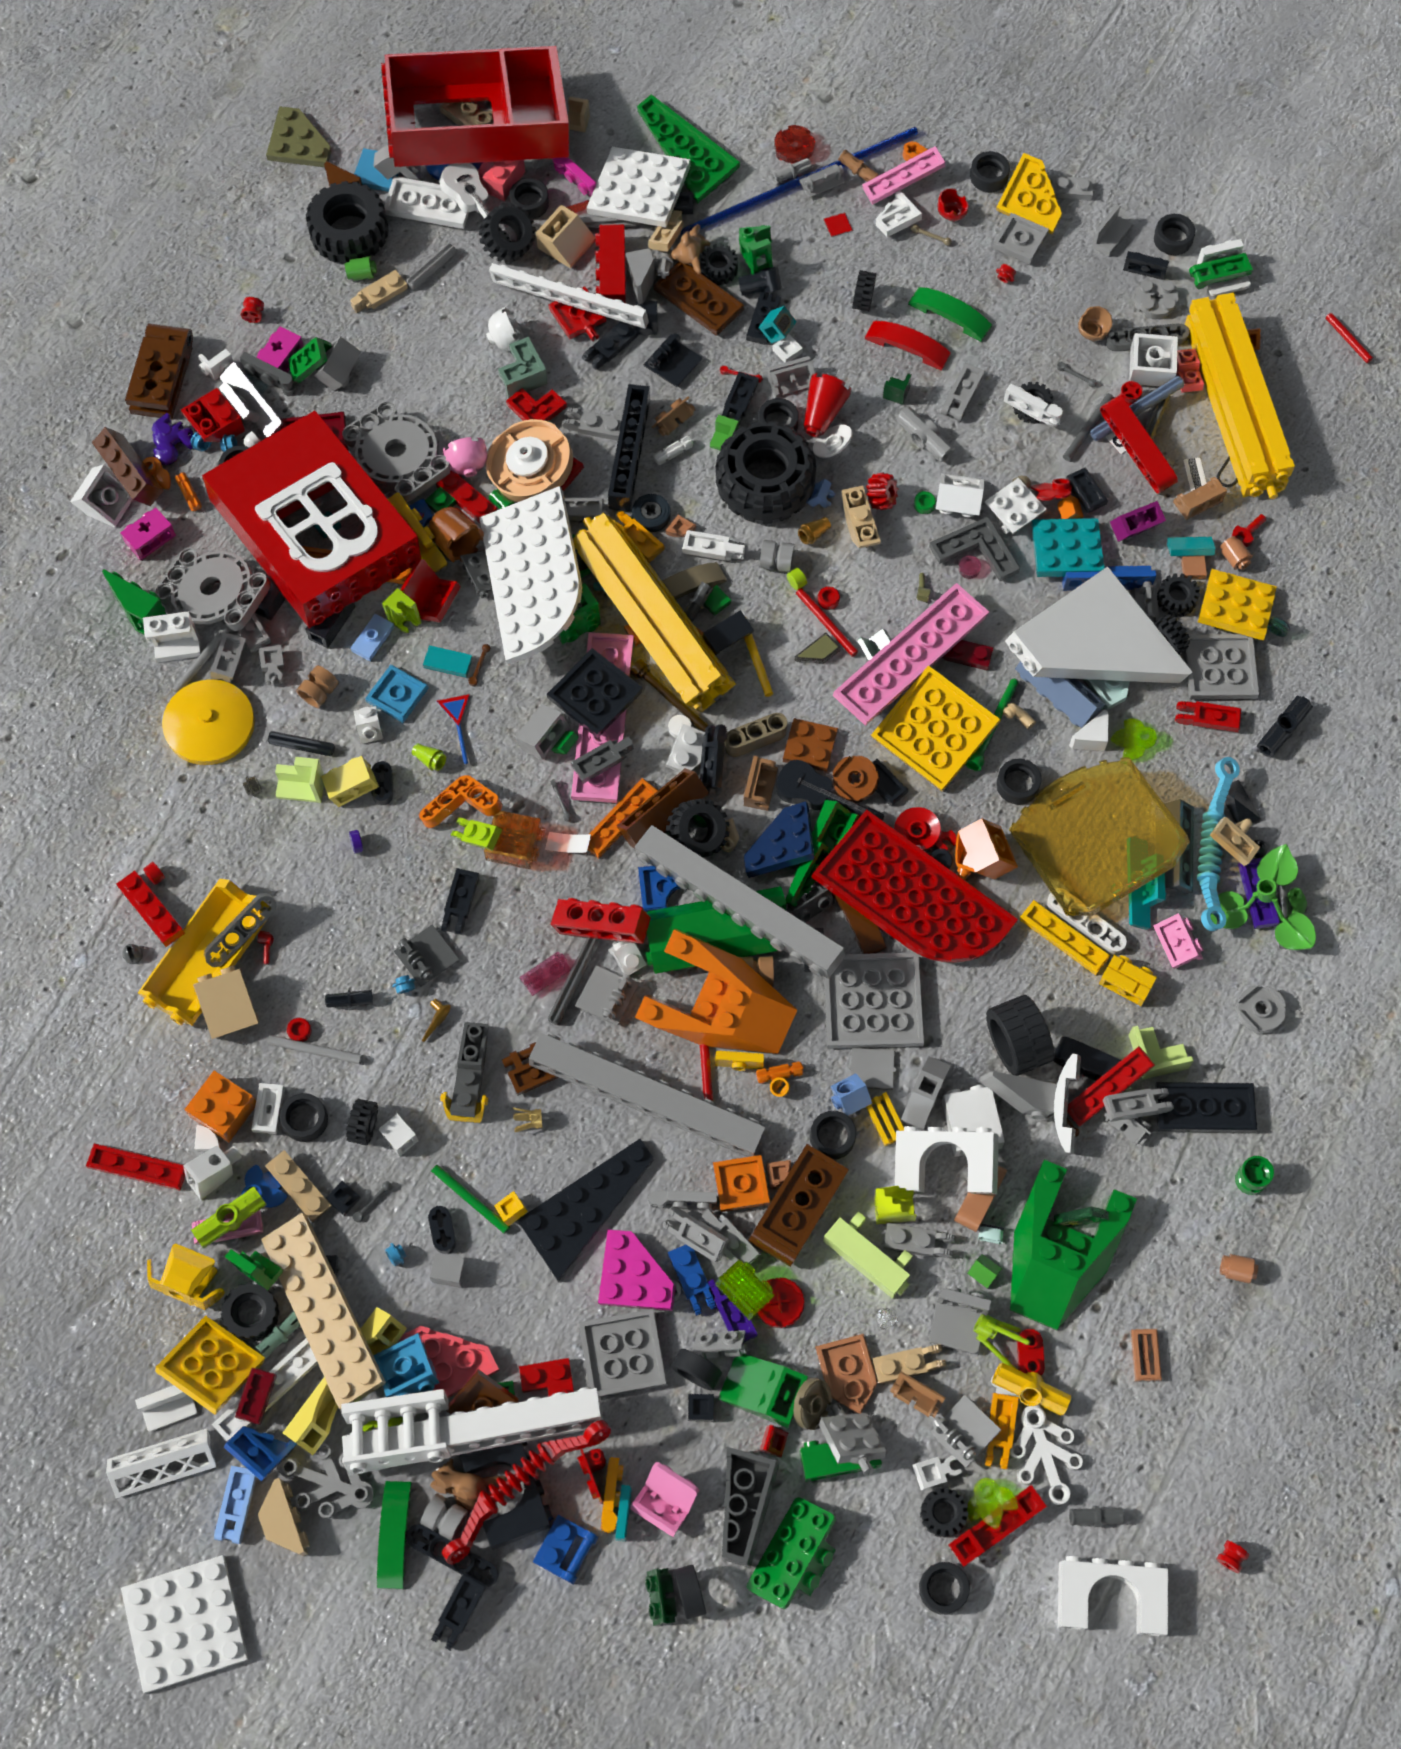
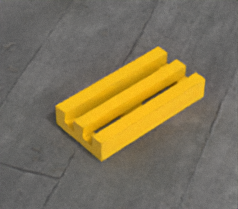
(877, 1100)

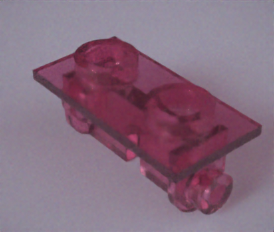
(545, 973)

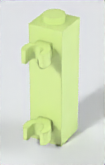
(868, 1258)

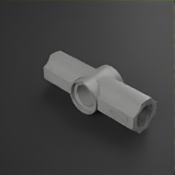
(925, 434)

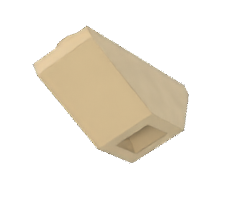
(859, 517)
(281, 1520)

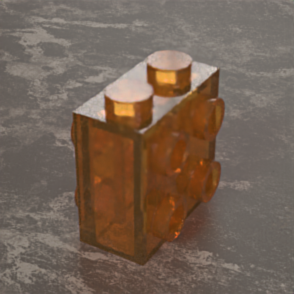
(517, 840)

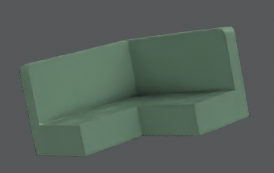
(526, 372)

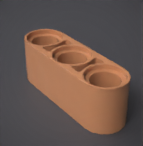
(976, 1205)

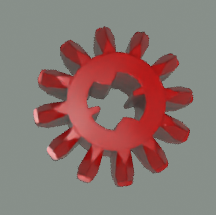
(882, 491)

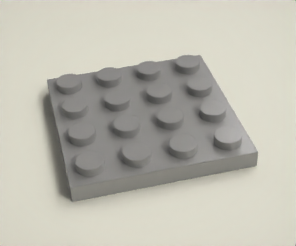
(874, 1002)

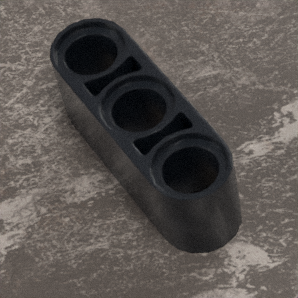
(1093, 1061)

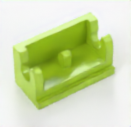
(400, 609)

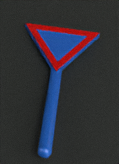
(455, 709)

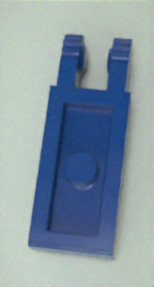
(691, 1276)

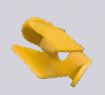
(186, 1277)

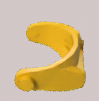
(479, 1111)

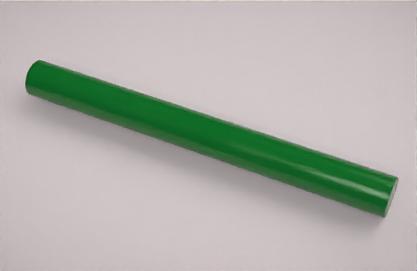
(470, 1198)

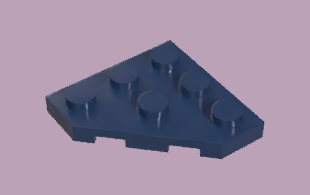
(783, 843)

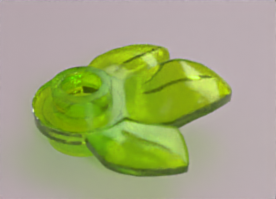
(1131, 739)
(990, 1505)

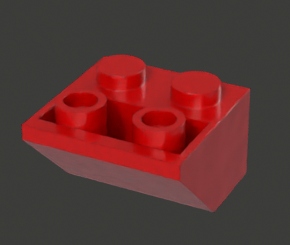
(213, 417)

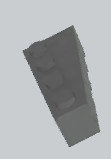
(746, 1501)

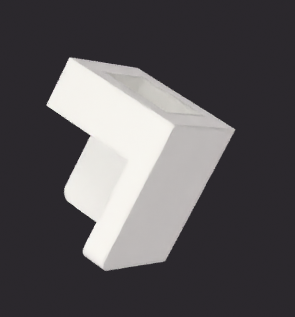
(398, 1134)

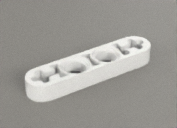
(1083, 927)

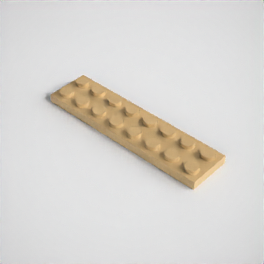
(323, 1311)

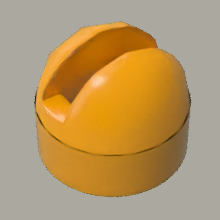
(775, 1085)

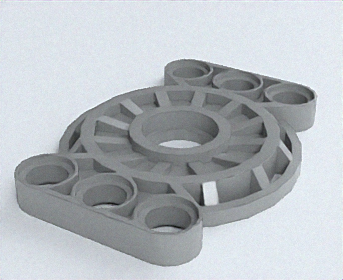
(400, 470)
(223, 604)

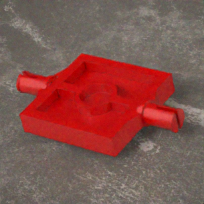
(576, 320)

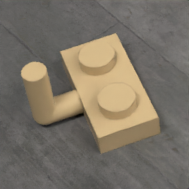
(1234, 839)

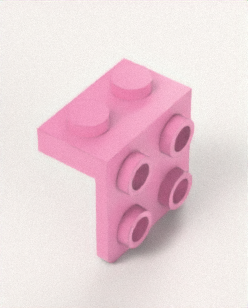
(665, 1499)

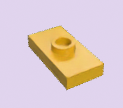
(739, 1060)

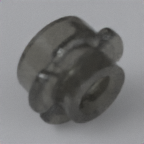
(252, 786)

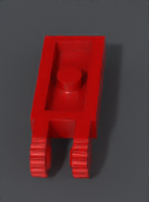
(1209, 715)

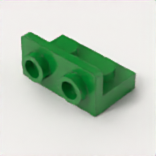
(308, 359)
(255, 1267)

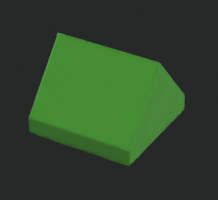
(984, 1271)

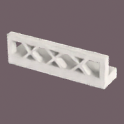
(157, 1455)

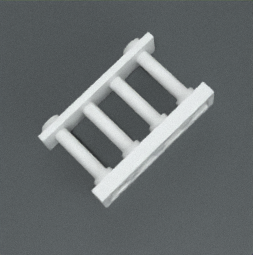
(382, 1410)

